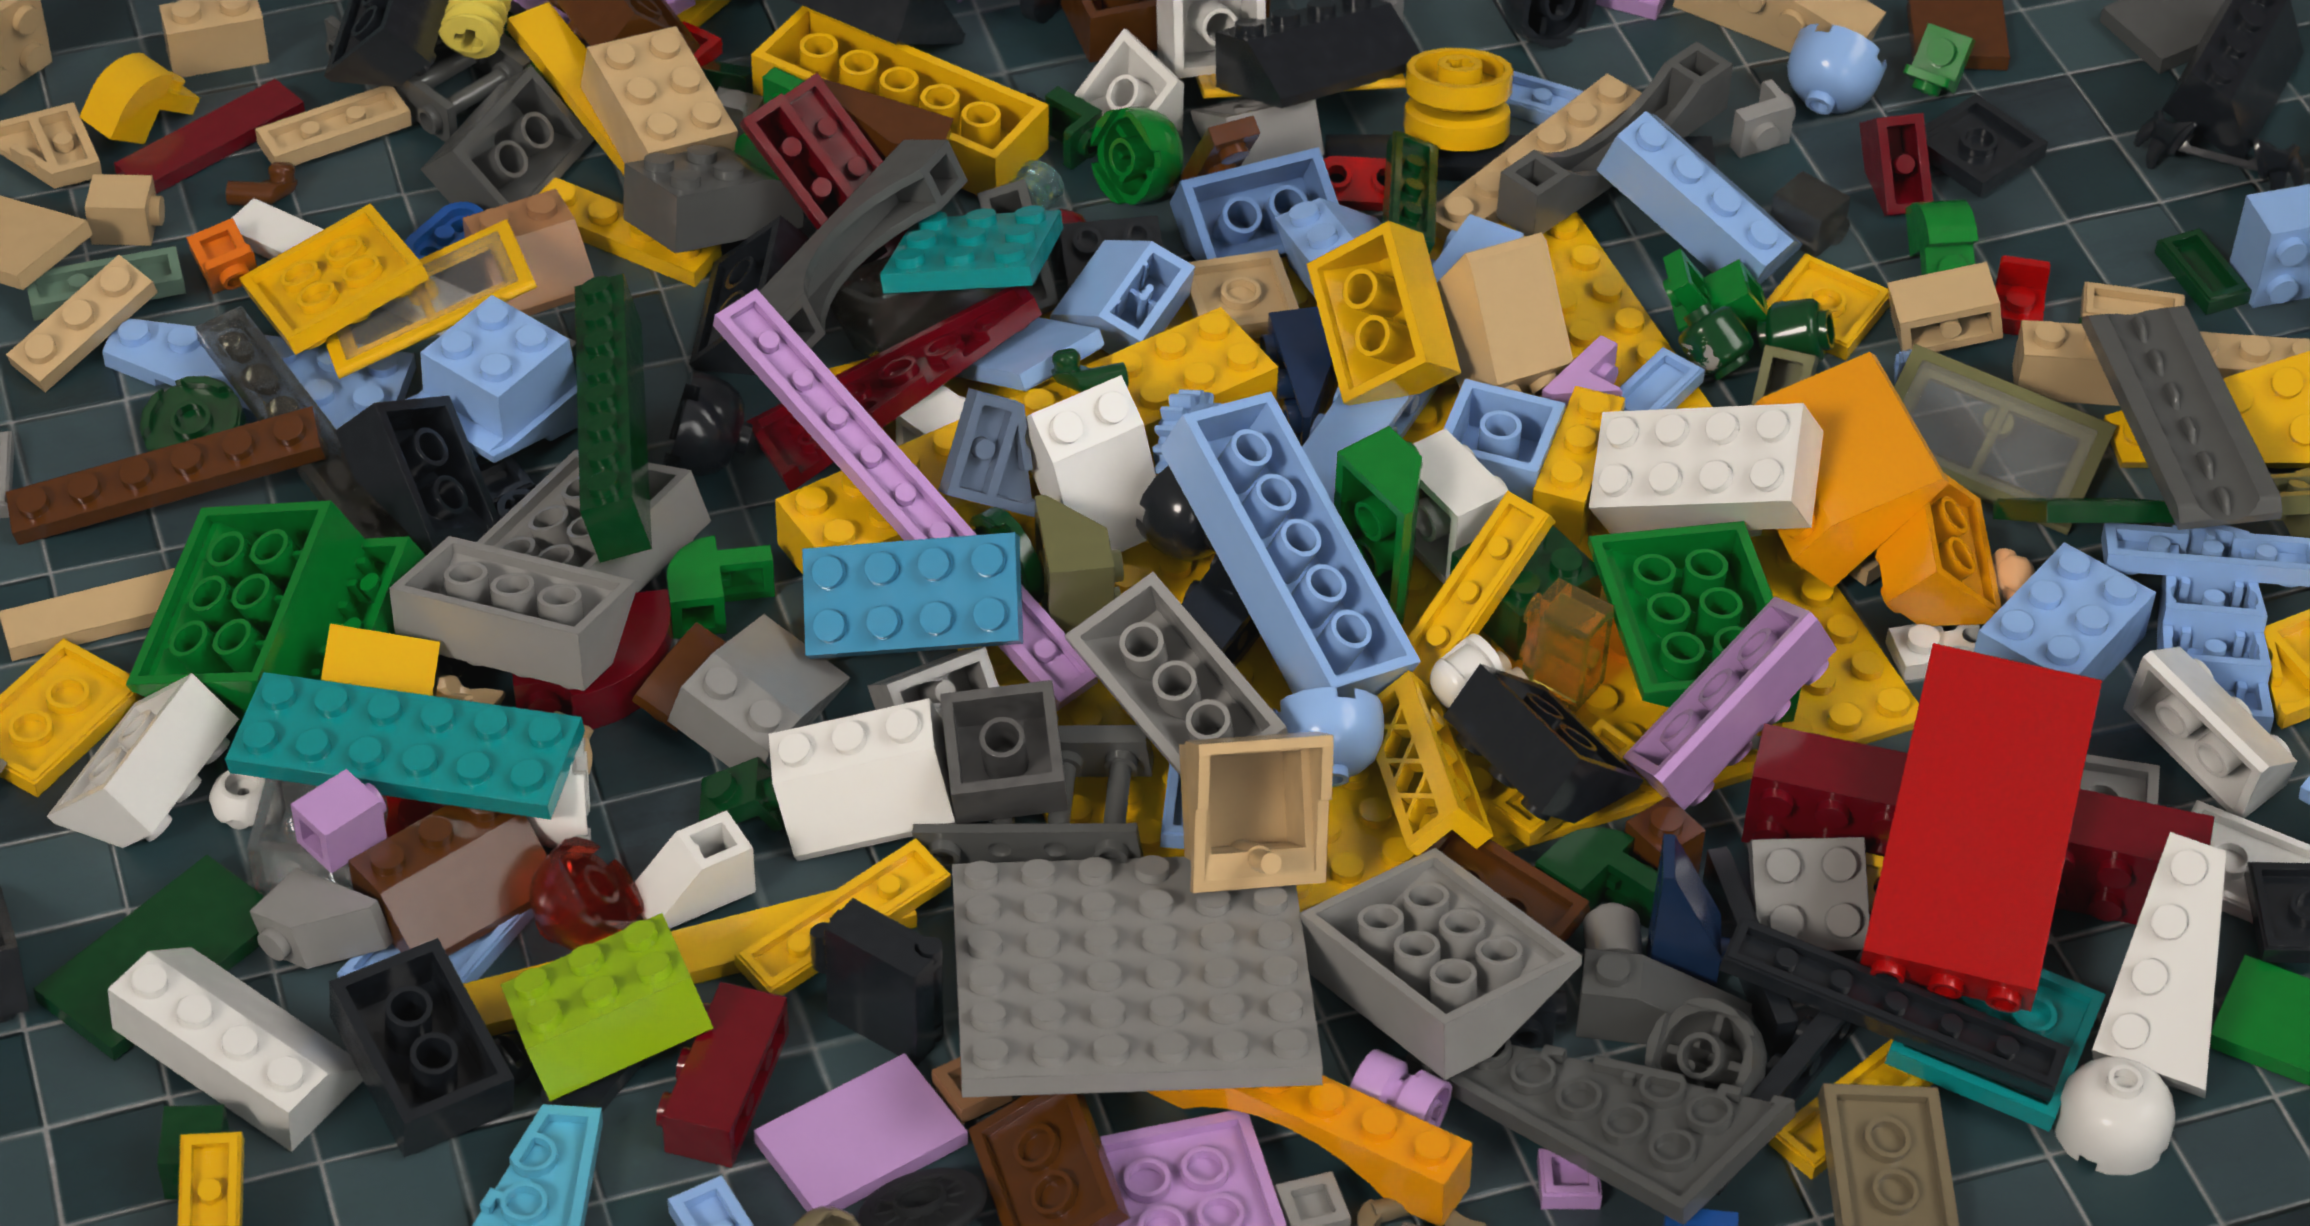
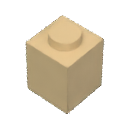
(123, 209)

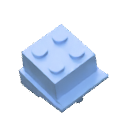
(505, 379)

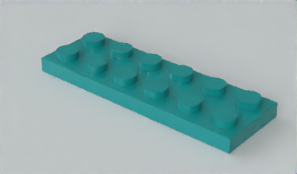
(407, 744)

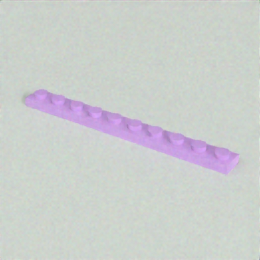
(882, 470)

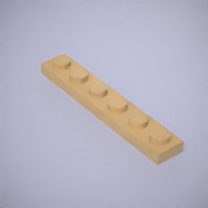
(1565, 129)

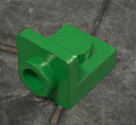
(1939, 61)

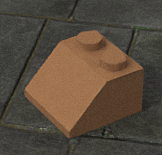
(549, 244)

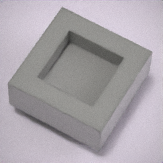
(1313, 1202)

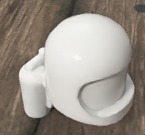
(1459, 664)

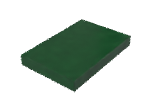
(2082, 510)

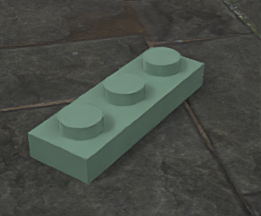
(62, 282)

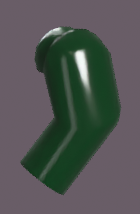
(1079, 377)

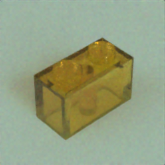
(1567, 642)

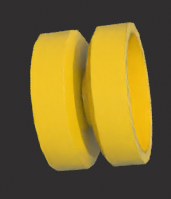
(1458, 98)

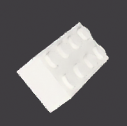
(1707, 467)

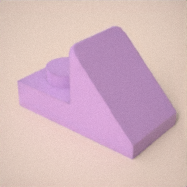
(1591, 370)

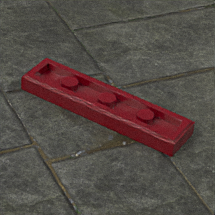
(211, 136)

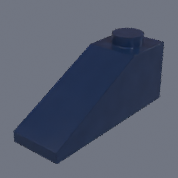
(1684, 918)

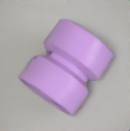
(1390, 1082)

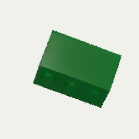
(1379, 505)

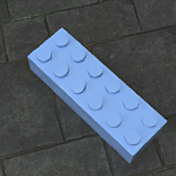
(1287, 548)

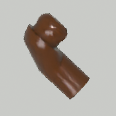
(268, 191)

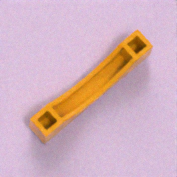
(1387, 1147)

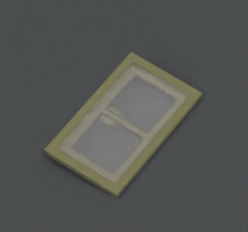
(2000, 435)

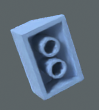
(1316, 229)

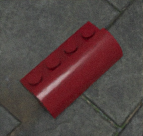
(815, 151)

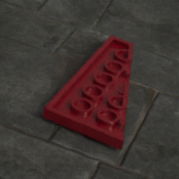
(898, 378)

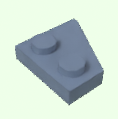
(990, 455)

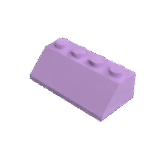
(1731, 702)

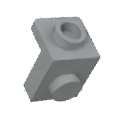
(1763, 123)

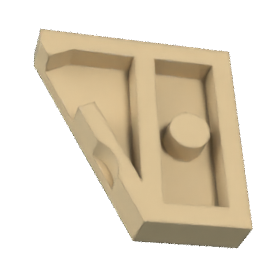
(51, 145)

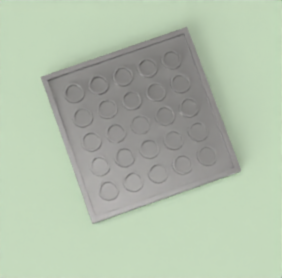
(1127, 980)

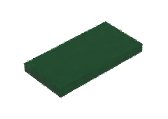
(198, 910)

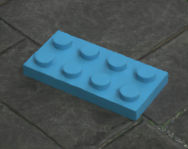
(912, 595)

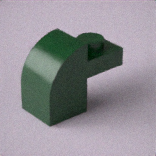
(1600, 868)

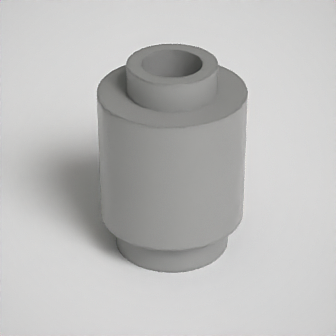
(1613, 929)

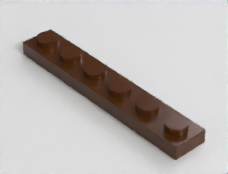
(165, 475)

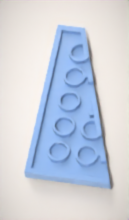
(170, 351)

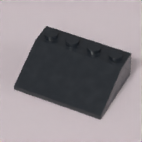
(895, 20)

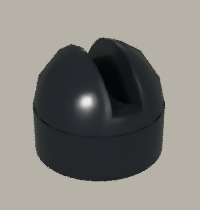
(513, 1044)

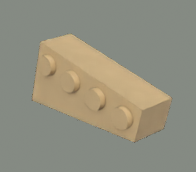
(1781, 20)

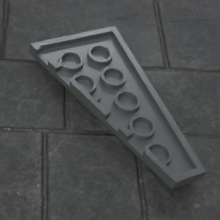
(1624, 1121)

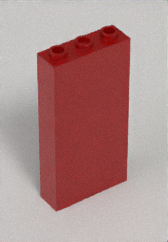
(1981, 828)

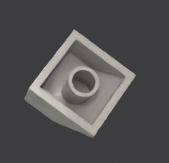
(1281, 129)

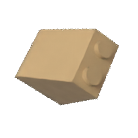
(1507, 316)

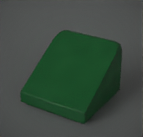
(729, 76)

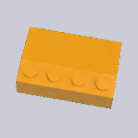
(1870, 467)

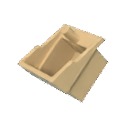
(1256, 810)

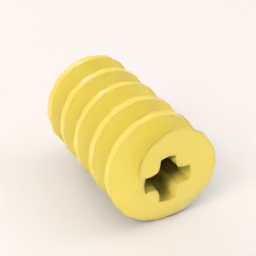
(474, 26)

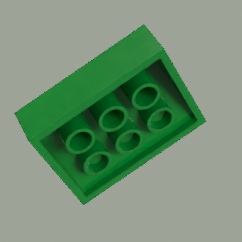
(1680, 600)

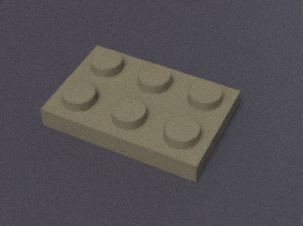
(1887, 1156)

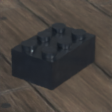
(421, 1047)

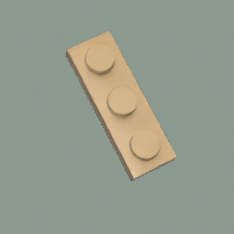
(334, 126)
(82, 323)

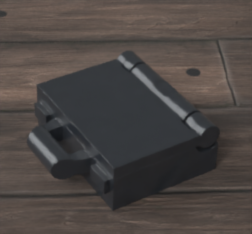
(881, 979)

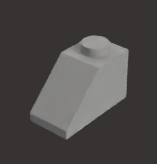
(318, 922)

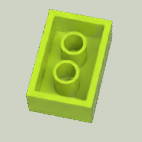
(605, 1006)

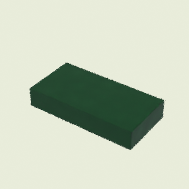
(2203, 271)

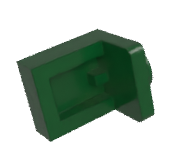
(1073, 124)
(742, 791)

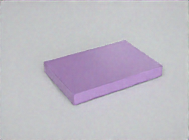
(860, 1136)

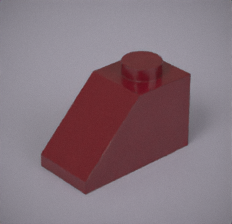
(1897, 161)

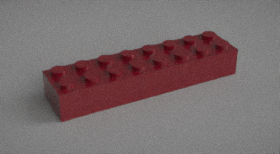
(1850, 789)

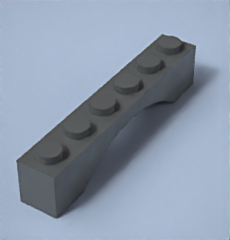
(1553, 185)
(898, 194)

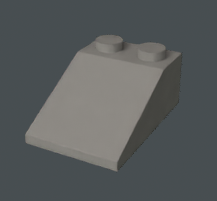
(754, 689)

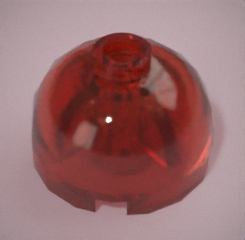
(580, 896)

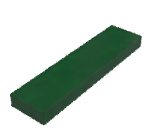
(1411, 184)

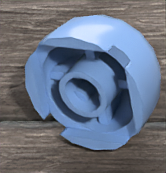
(1834, 69)
(1353, 722)

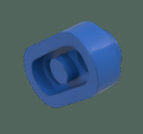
(441, 229)

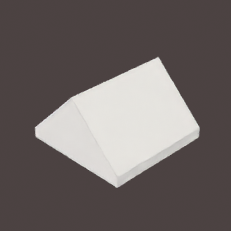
(1134, 77)

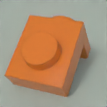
(222, 255)

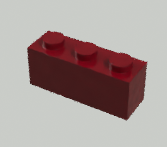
(724, 1075)

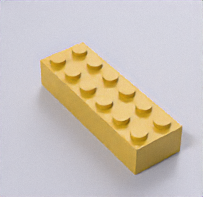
(992, 124)

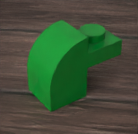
(1941, 234)
(1727, 286)
(706, 578)

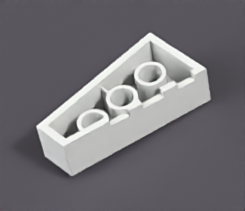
(2169, 973)

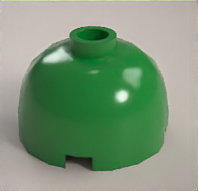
(1136, 155)

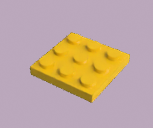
(334, 279)

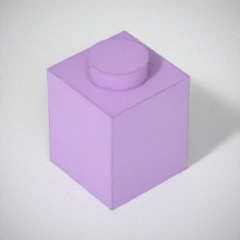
(339, 820)

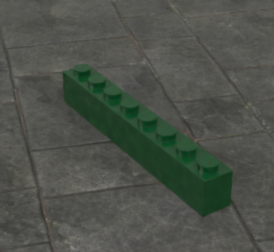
(611, 419)

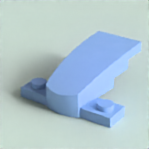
(2213, 595)

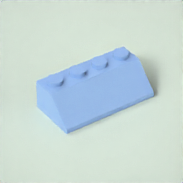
(1694, 200)

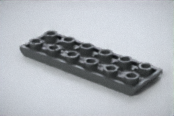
(2183, 418)

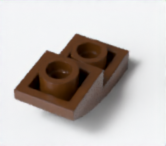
(664, 683)

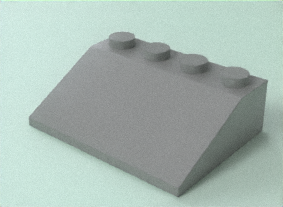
(552, 528)
(1435, 960)

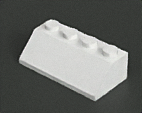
(232, 1043)

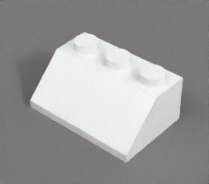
(2208, 731)
(147, 765)
(861, 778)

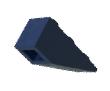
(1304, 365)

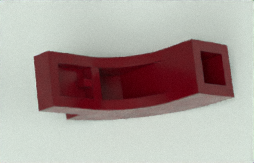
(609, 698)

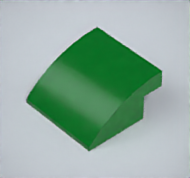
(262, 595)

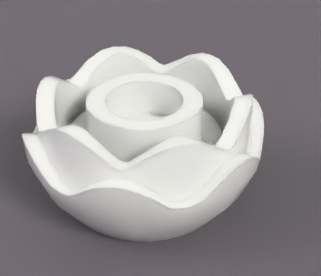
(236, 799)

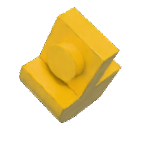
(130, 96)

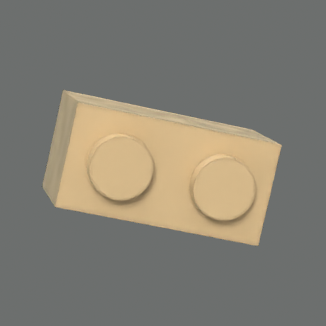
(213, 35)
(1946, 308)

